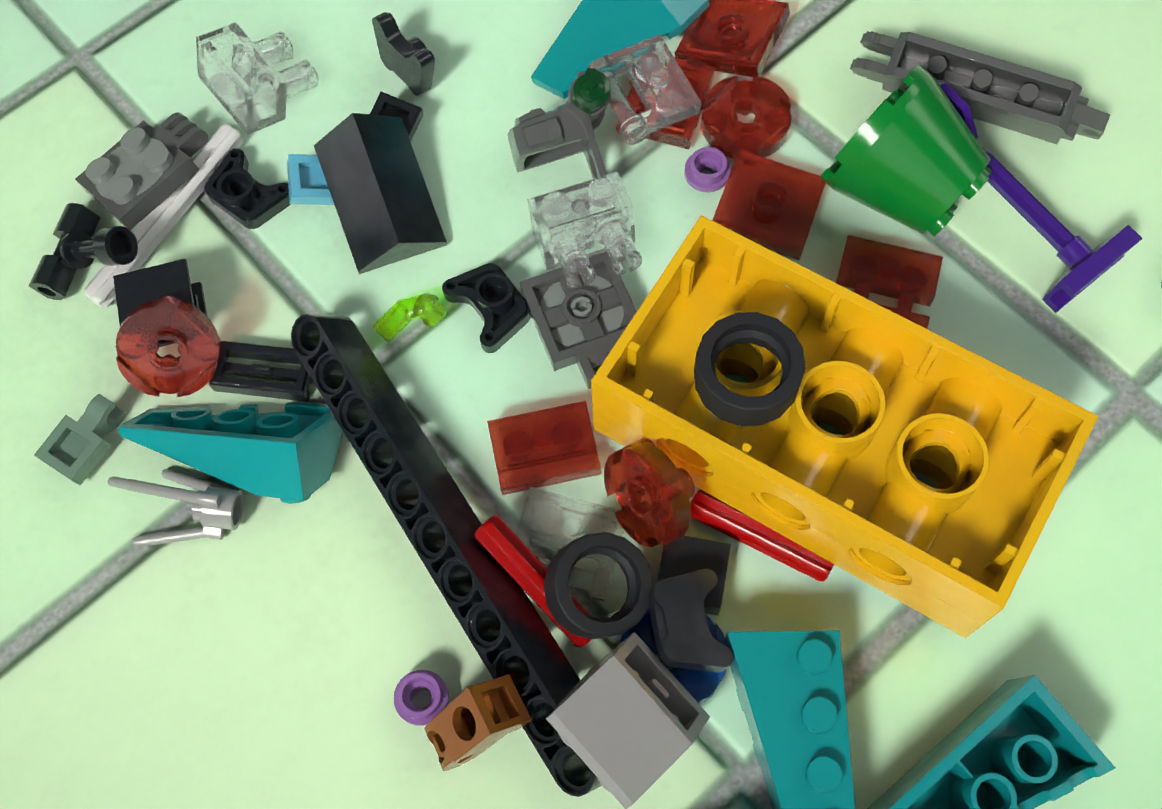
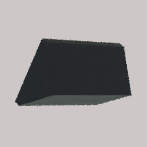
(378, 191)

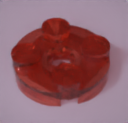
(760, 97)
(174, 321)
(650, 493)

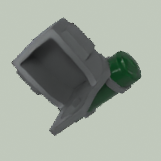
(566, 130)

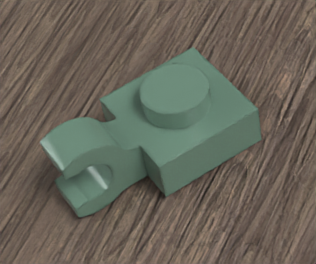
(77, 445)

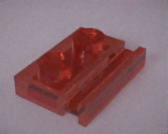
(544, 447)

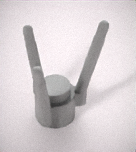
(213, 504)

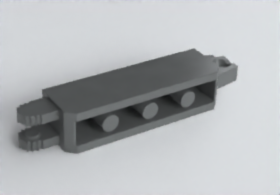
(992, 87)

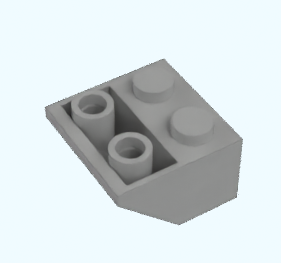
(629, 720)

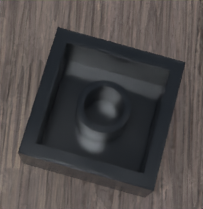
(694, 554)

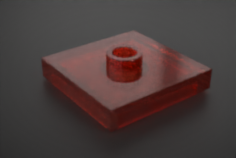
(734, 35)
(770, 203)

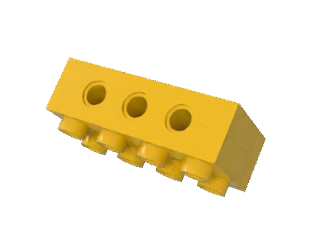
(895, 396)

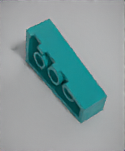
(796, 715)
(1002, 756)

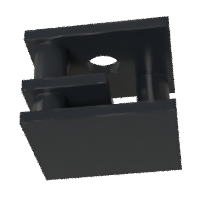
(155, 282)

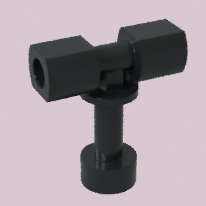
(78, 250)

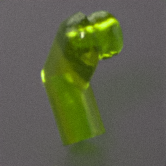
(409, 309)

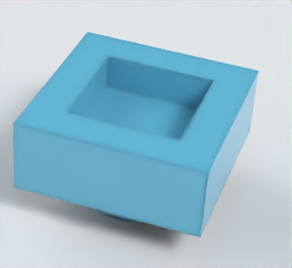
(307, 181)

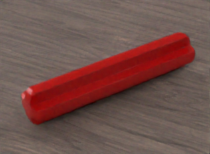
(758, 536)
(521, 566)

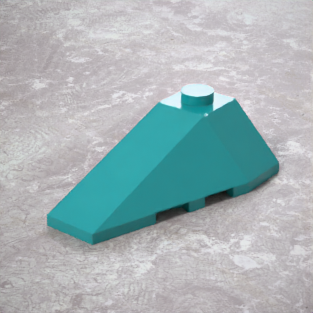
(607, 27)
(262, 453)

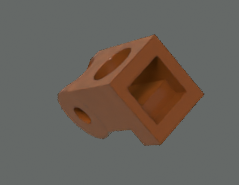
(476, 721)

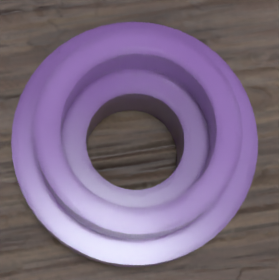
(707, 159)
(409, 686)

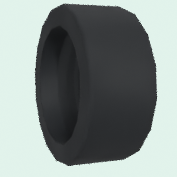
(757, 330)
(637, 576)

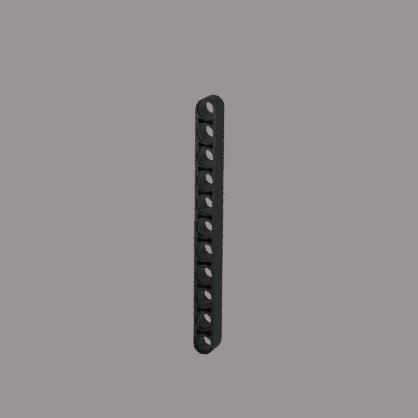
(442, 531)

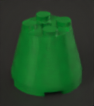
(912, 157)

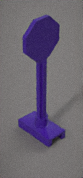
(1082, 260)

